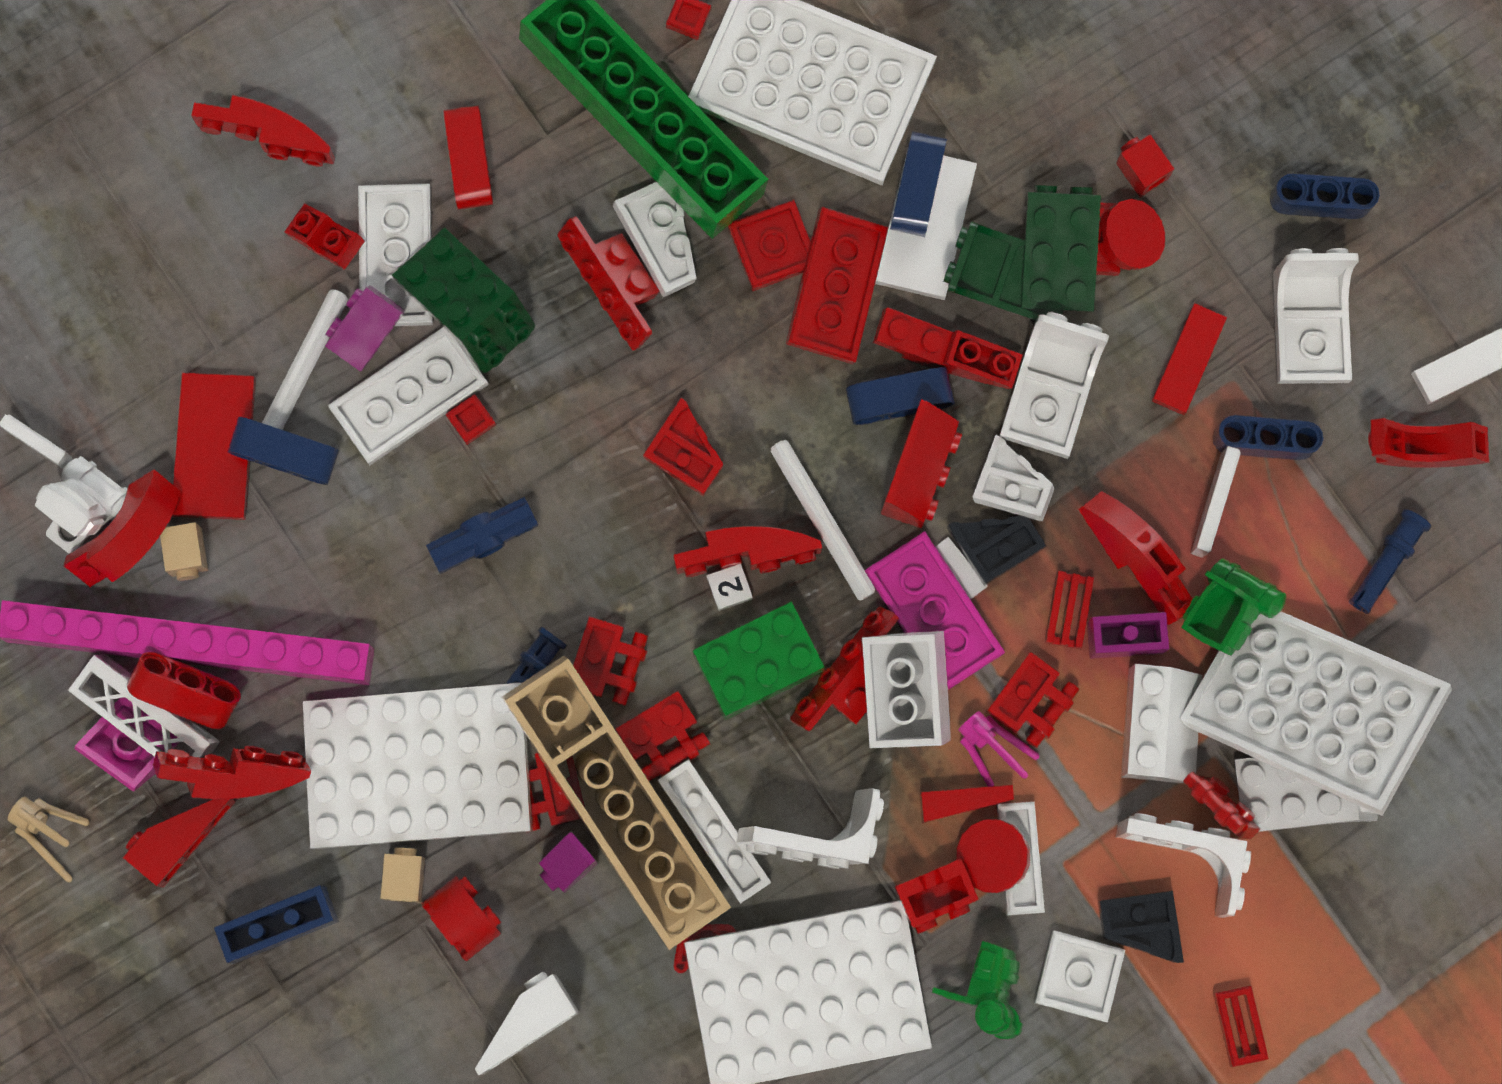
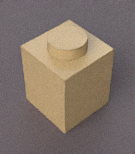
(184, 551)
(403, 876)

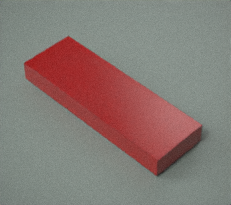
(1189, 359)

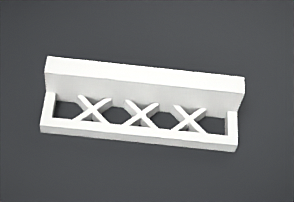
(117, 677)

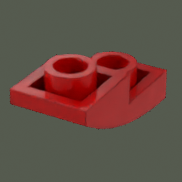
(324, 236)

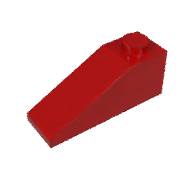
(169, 844)

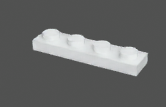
(714, 831)

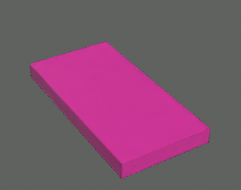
(929, 598)

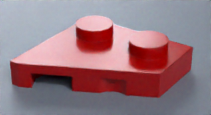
(685, 451)

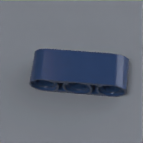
(918, 184)
(1338, 188)
(898, 395)
(1282, 429)
(283, 451)

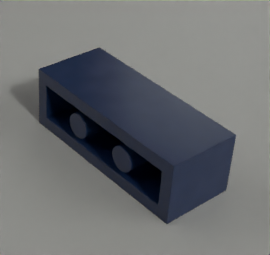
(276, 924)

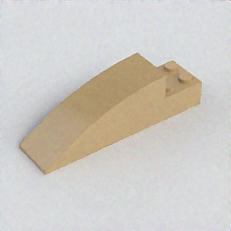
(618, 801)

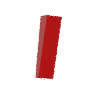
(947, 803)

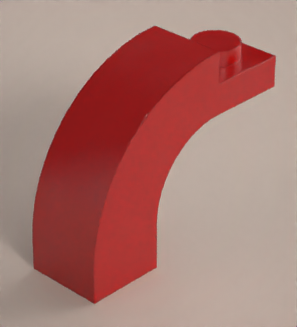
(1428, 445)
(130, 535)

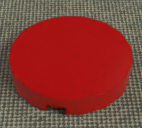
(1132, 234)
(994, 855)

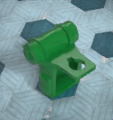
(1229, 607)
(990, 991)

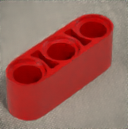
(468, 157)
(183, 690)

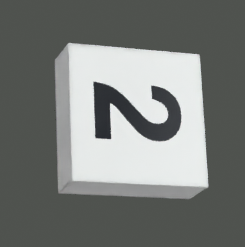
(729, 587)

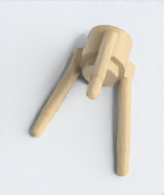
(30, 817)

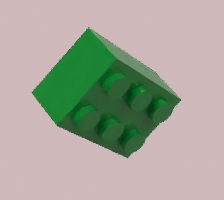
(758, 661)

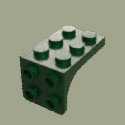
(1061, 249)
(990, 270)
(466, 299)

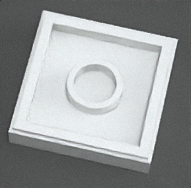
(1079, 976)

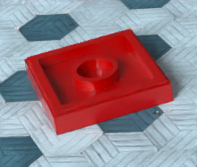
(771, 244)

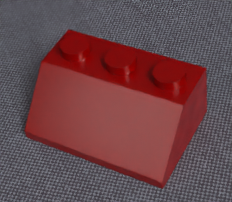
(922, 466)

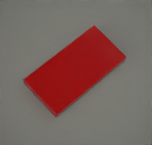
(837, 285)
(208, 477)

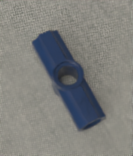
(482, 535)

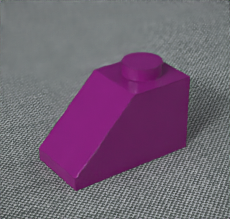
(566, 864)

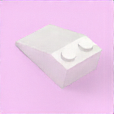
(533, 1015)

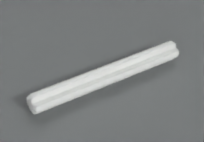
(305, 360)
(822, 520)

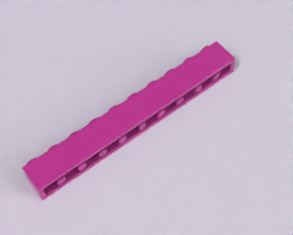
(186, 642)

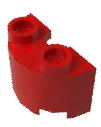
(936, 894)
(461, 918)

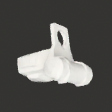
(79, 503)

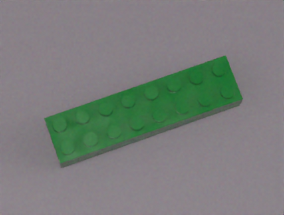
(644, 111)

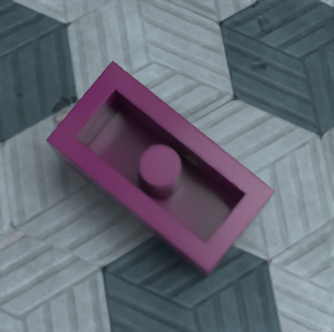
(364, 327)
(1127, 635)

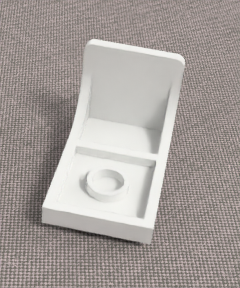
(1313, 316)
(1053, 384)
(1290, 802)
(849, 847)
(1224, 854)

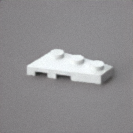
(659, 235)

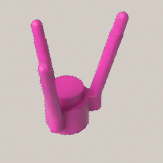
(981, 731)

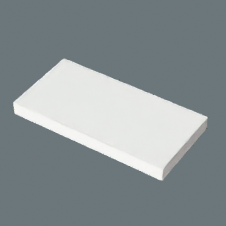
(394, 227)
(920, 262)
(407, 395)

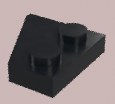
(996, 544)
(1143, 924)

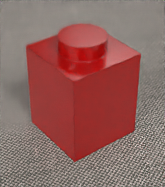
(1144, 164)

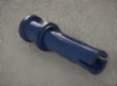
(1397, 548)
(537, 656)

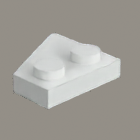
(1012, 483)

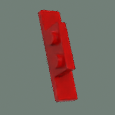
(614, 277)
(845, 680)

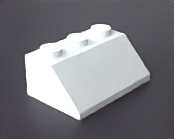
(906, 690)
(1155, 738)

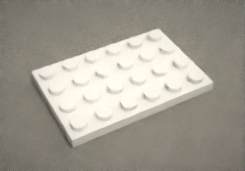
(813, 83)
(1319, 709)
(415, 767)
(808, 995)

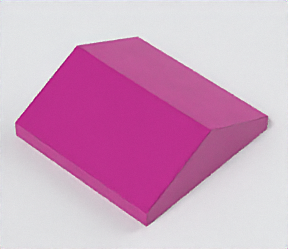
(117, 752)

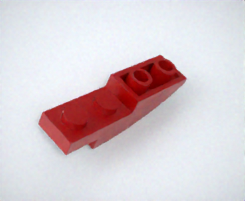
(277, 131)
(957, 351)
(1136, 544)
(761, 545)
(246, 775)

